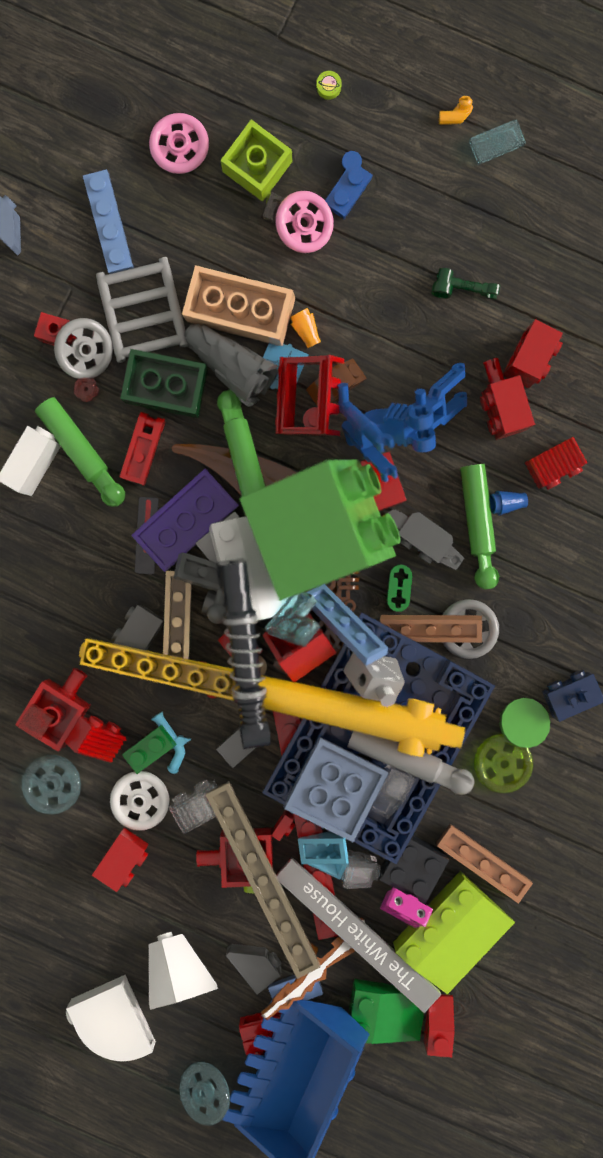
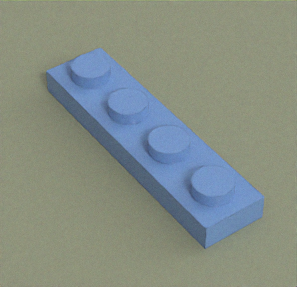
(108, 221)
(347, 626)

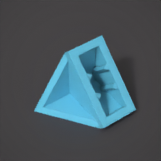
(324, 852)

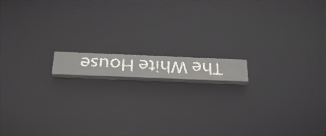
(357, 934)

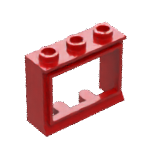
(287, 394)

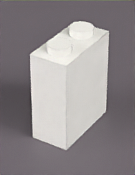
(29, 460)

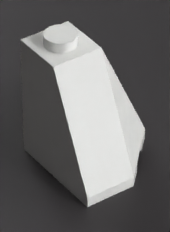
(175, 972)

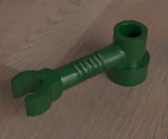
(446, 282)

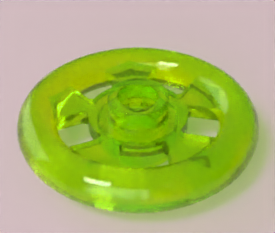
(497, 783)

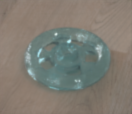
(30, 780)
(204, 1093)

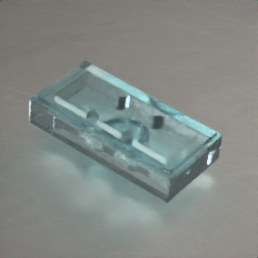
(497, 141)

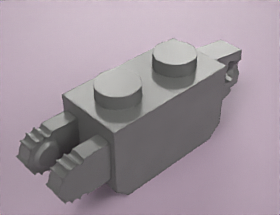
(426, 538)

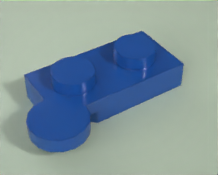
(349, 185)

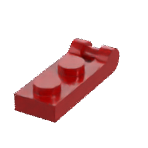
(142, 449)

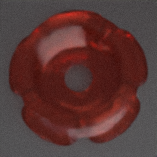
(86, 395)

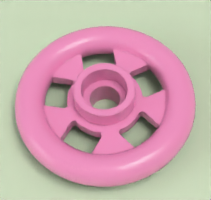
(164, 128)
(323, 214)

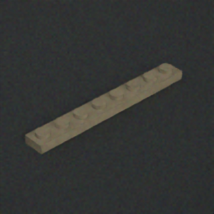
(263, 879)

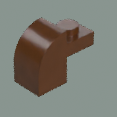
(347, 373)

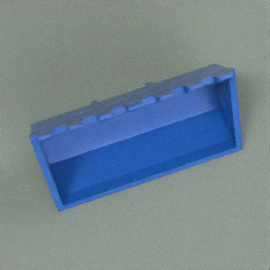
(297, 1079)

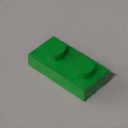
(149, 749)

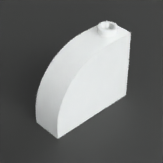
(111, 1021)

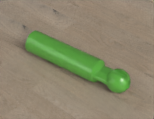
(240, 444)
(80, 451)
(479, 523)

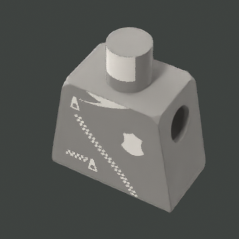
(376, 681)

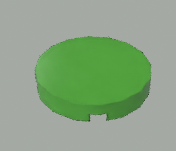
(524, 723)

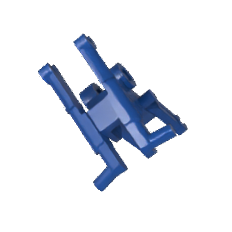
(401, 423)

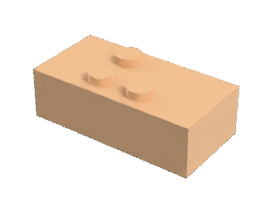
(239, 305)

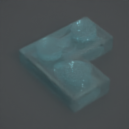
(291, 620)

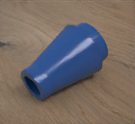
(505, 502)

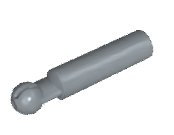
(426, 767)

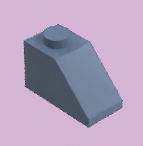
(10, 225)

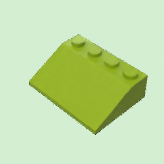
(456, 935)

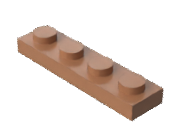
(437, 627)
(484, 863)

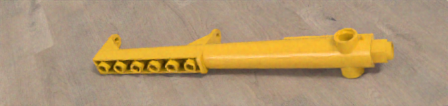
(410, 725)

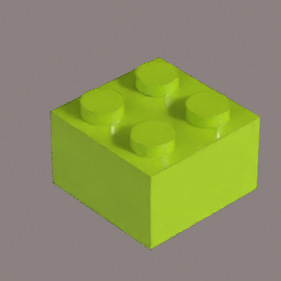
(256, 160)

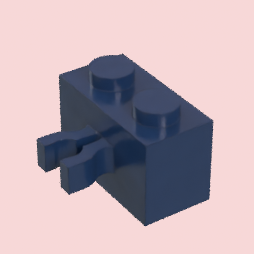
(573, 695)

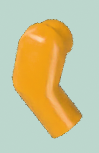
(459, 113)

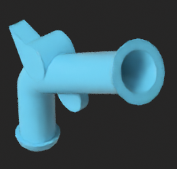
(180, 741)

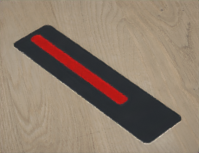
(146, 509)

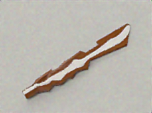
(298, 989)

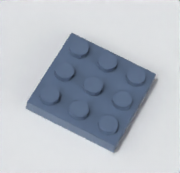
(335, 789)

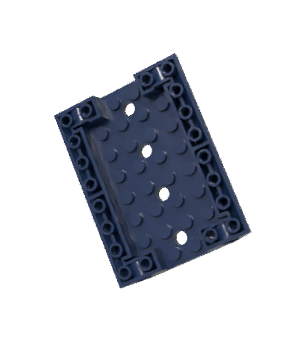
(439, 682)

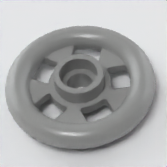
(63, 350)
(489, 637)

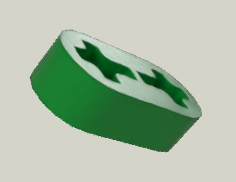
(405, 588)

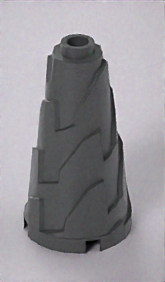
(233, 364)

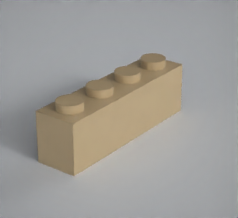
(177, 617)

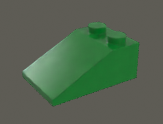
(385, 1012)

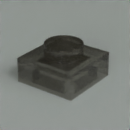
(271, 207)

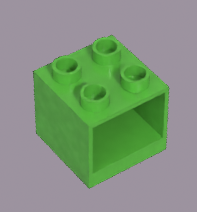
(320, 525)

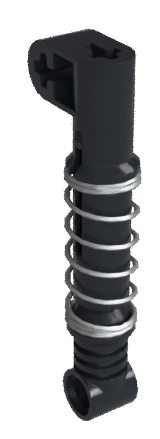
(240, 619)

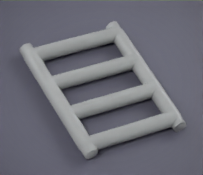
(167, 291)

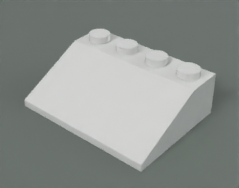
(236, 540)

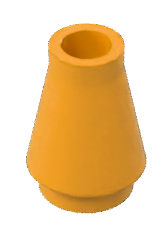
(305, 327)

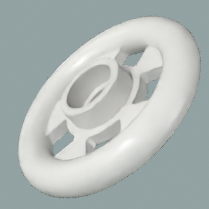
(123, 787)

